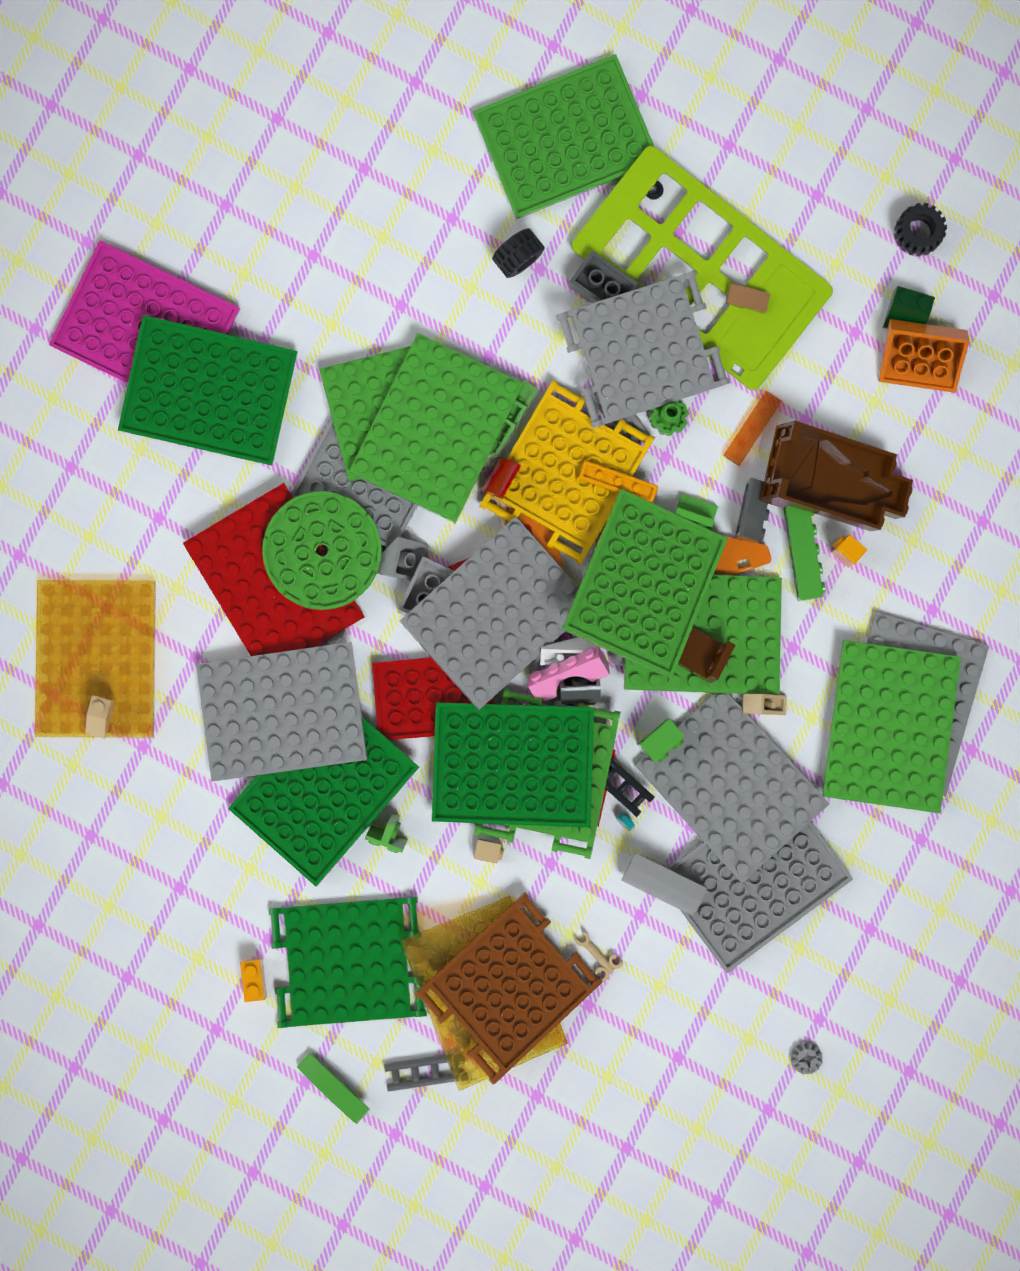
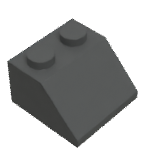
(579, 690)

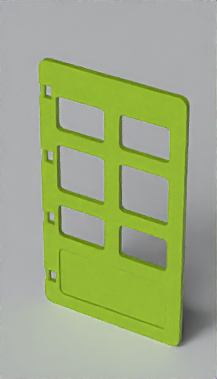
(744, 336)

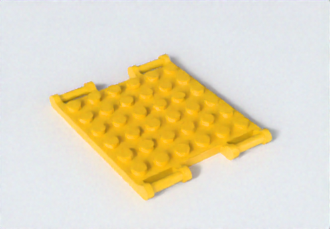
(550, 462)

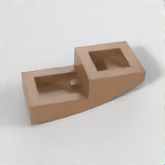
(747, 298)

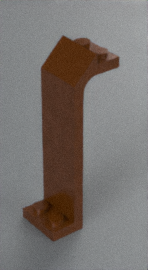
(705, 656)

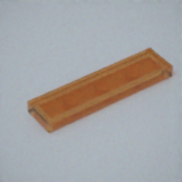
(752, 428)

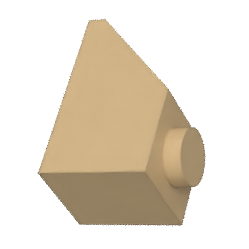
(764, 704)
(99, 716)

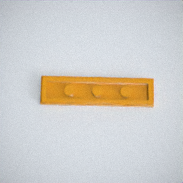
(615, 481)

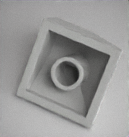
(402, 558)

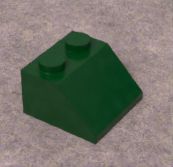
(909, 306)

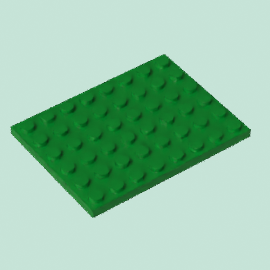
(207, 390)
(513, 764)
(324, 810)

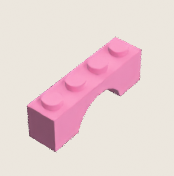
(589, 664)

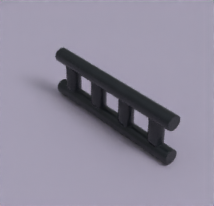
(629, 781)

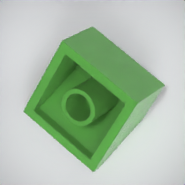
(661, 741)

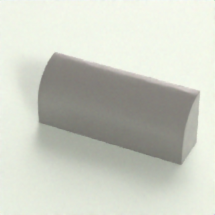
(664, 884)

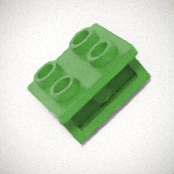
(696, 511)
(388, 836)

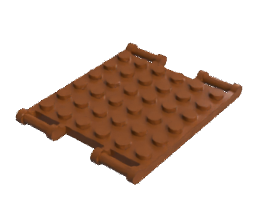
(509, 988)

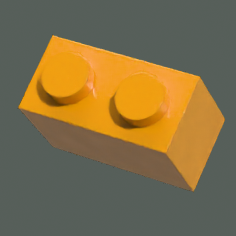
(848, 550)
(253, 979)

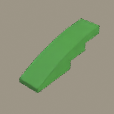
(520, 406)
(333, 1088)

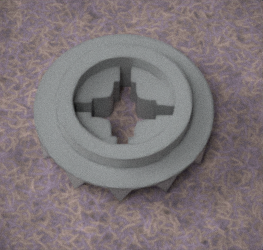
(798, 1053)

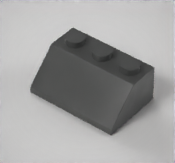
(600, 280)
(752, 513)

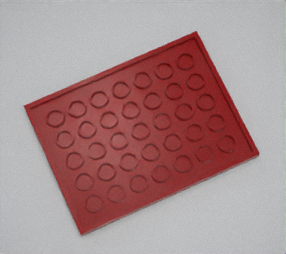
(234, 569)

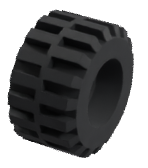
(926, 215)
(518, 253)

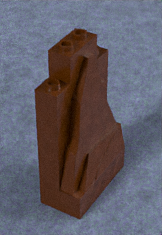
(834, 477)

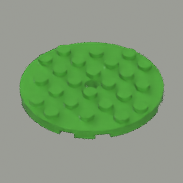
(316, 521)

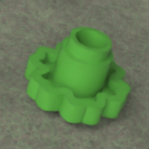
(669, 418)

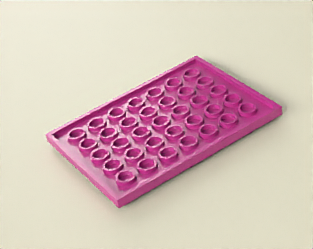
(109, 307)

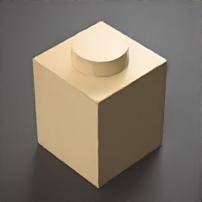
(488, 851)

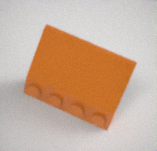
(923, 355)

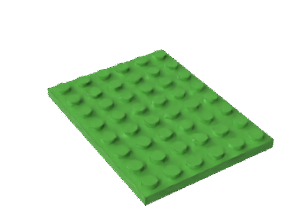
(564, 136)
(436, 428)
(645, 584)
(737, 611)
(891, 726)

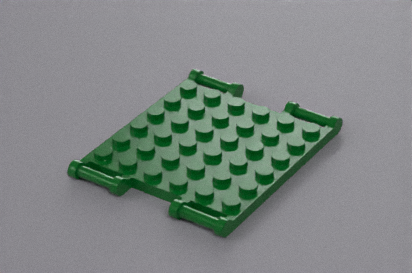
(346, 962)

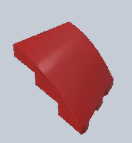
(500, 477)

